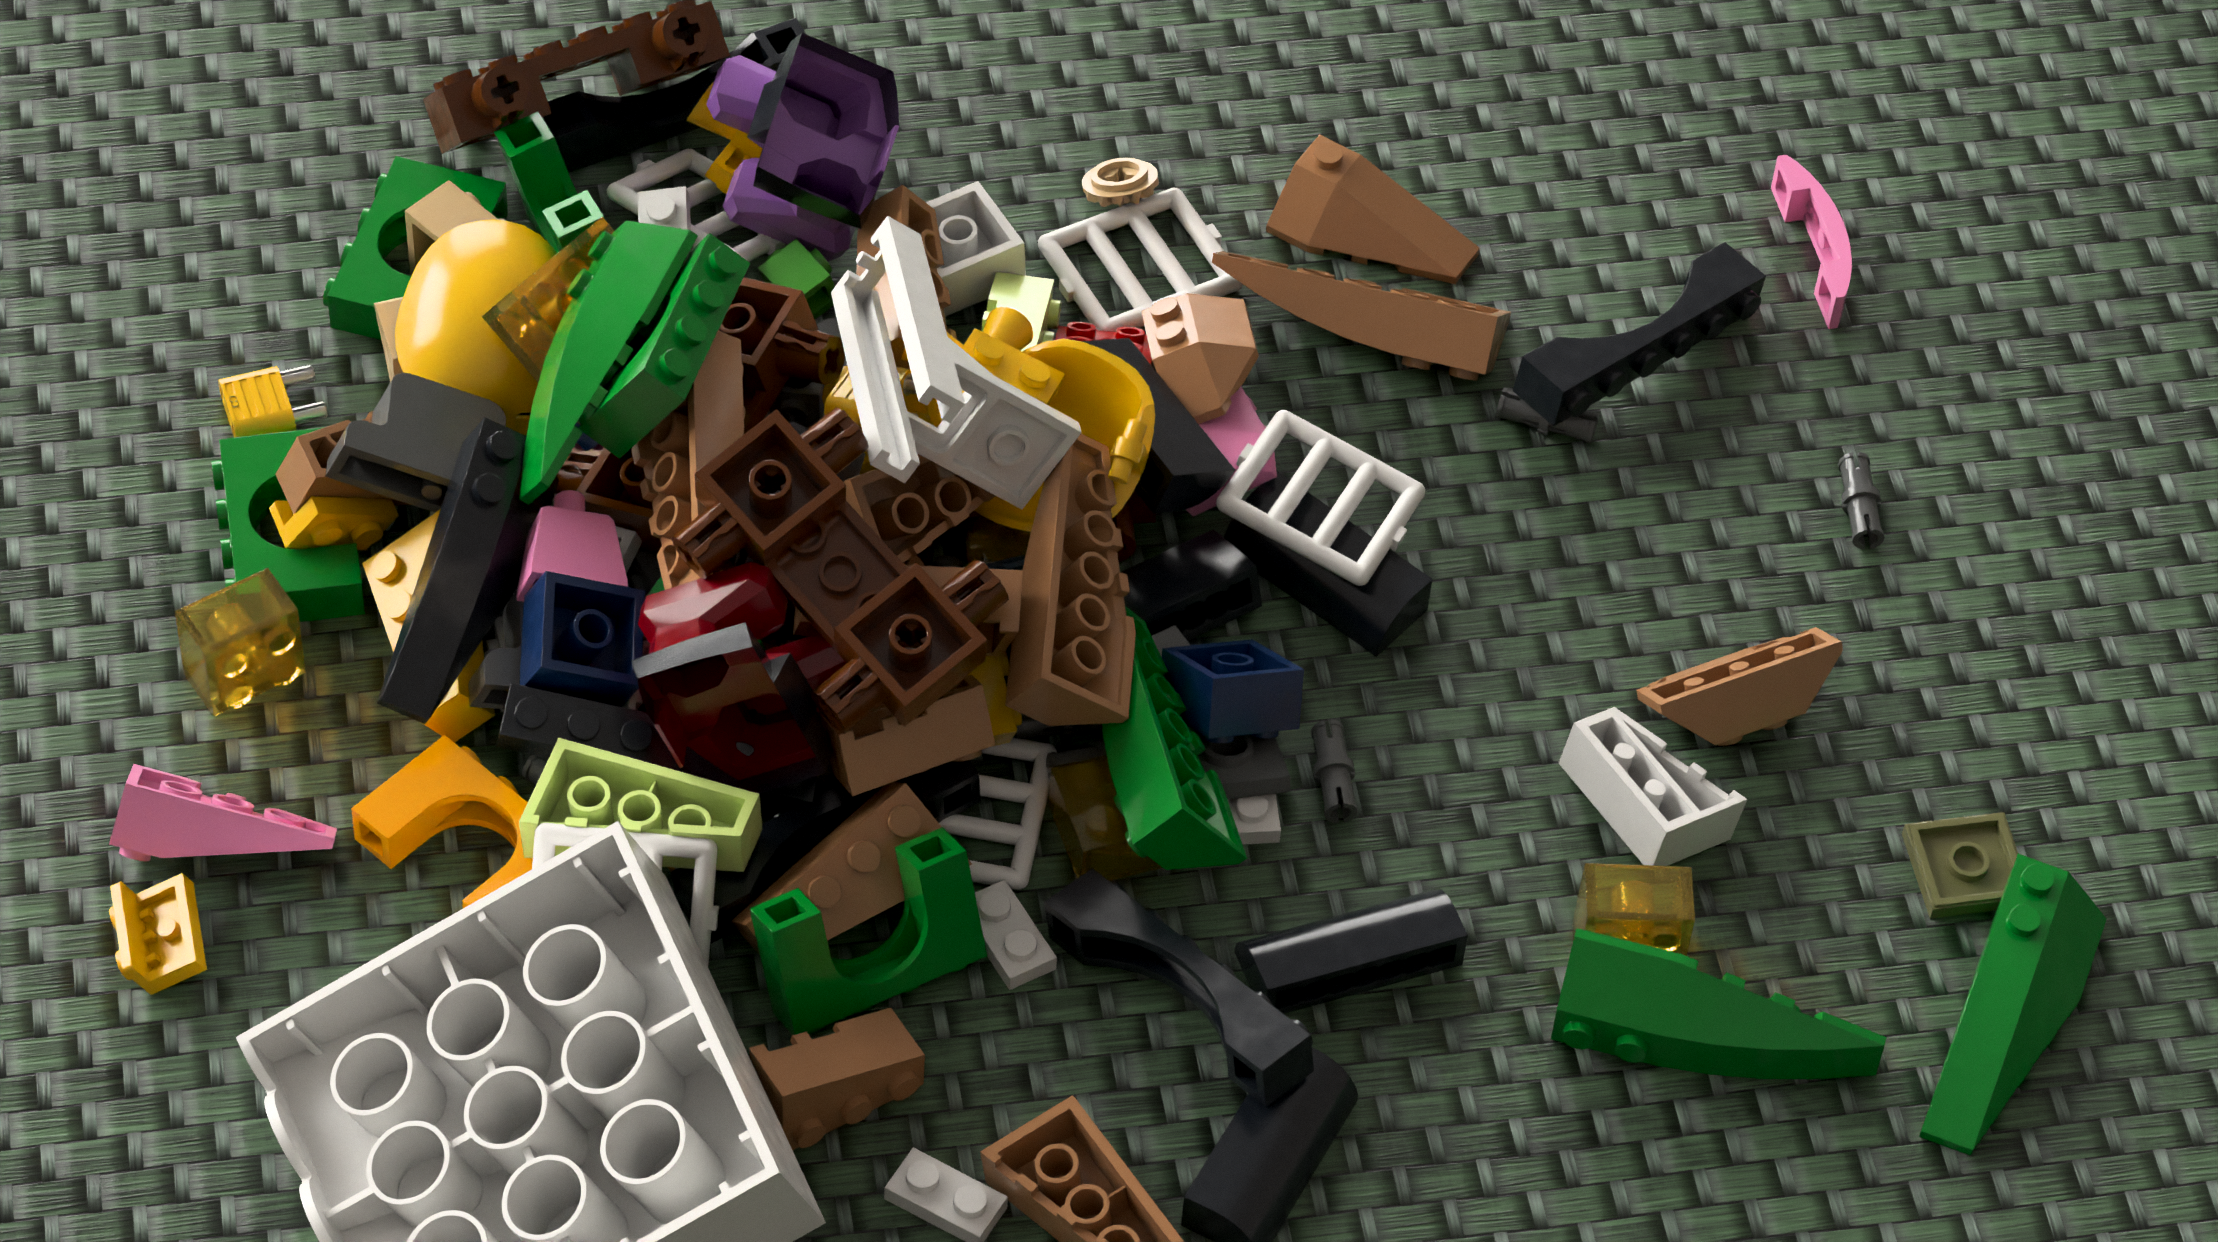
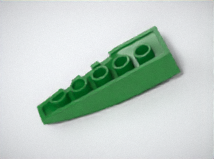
(606, 312)
(1162, 790)
(2017, 999)
(1670, 1015)

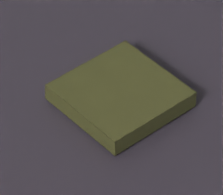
(1961, 862)

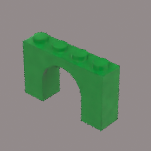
(545, 182)
(381, 228)
(674, 349)
(317, 580)
(934, 937)

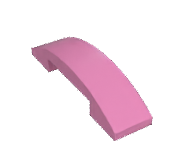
(1805, 199)

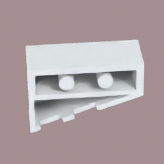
(1645, 792)

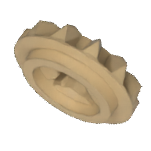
(1120, 181)

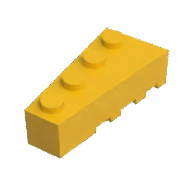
(392, 581)

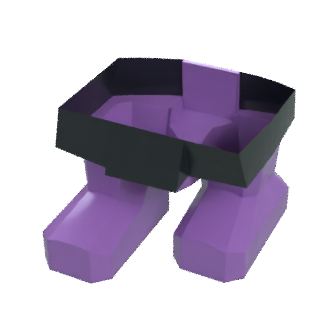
(823, 140)

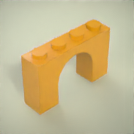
(438, 792)

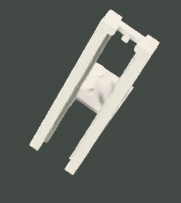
(987, 432)

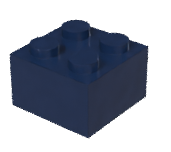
(581, 638)
(1235, 689)

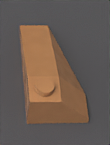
(1355, 209)

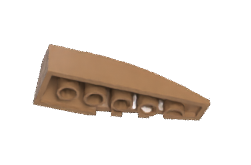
(1400, 321)
(684, 444)
(1074, 630)

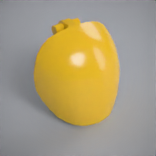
(443, 306)
(1111, 408)

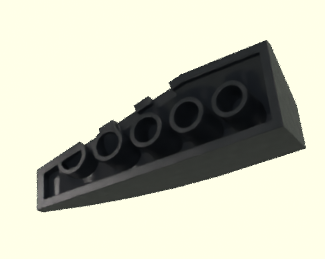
(466, 570)

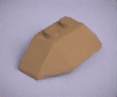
(1201, 349)
(1747, 688)

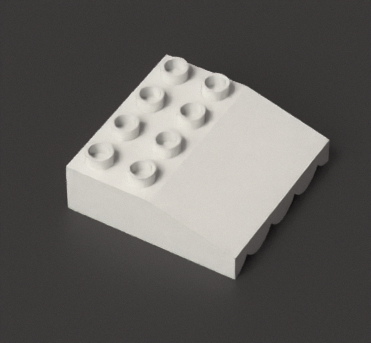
(533, 1077)

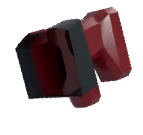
(718, 686)

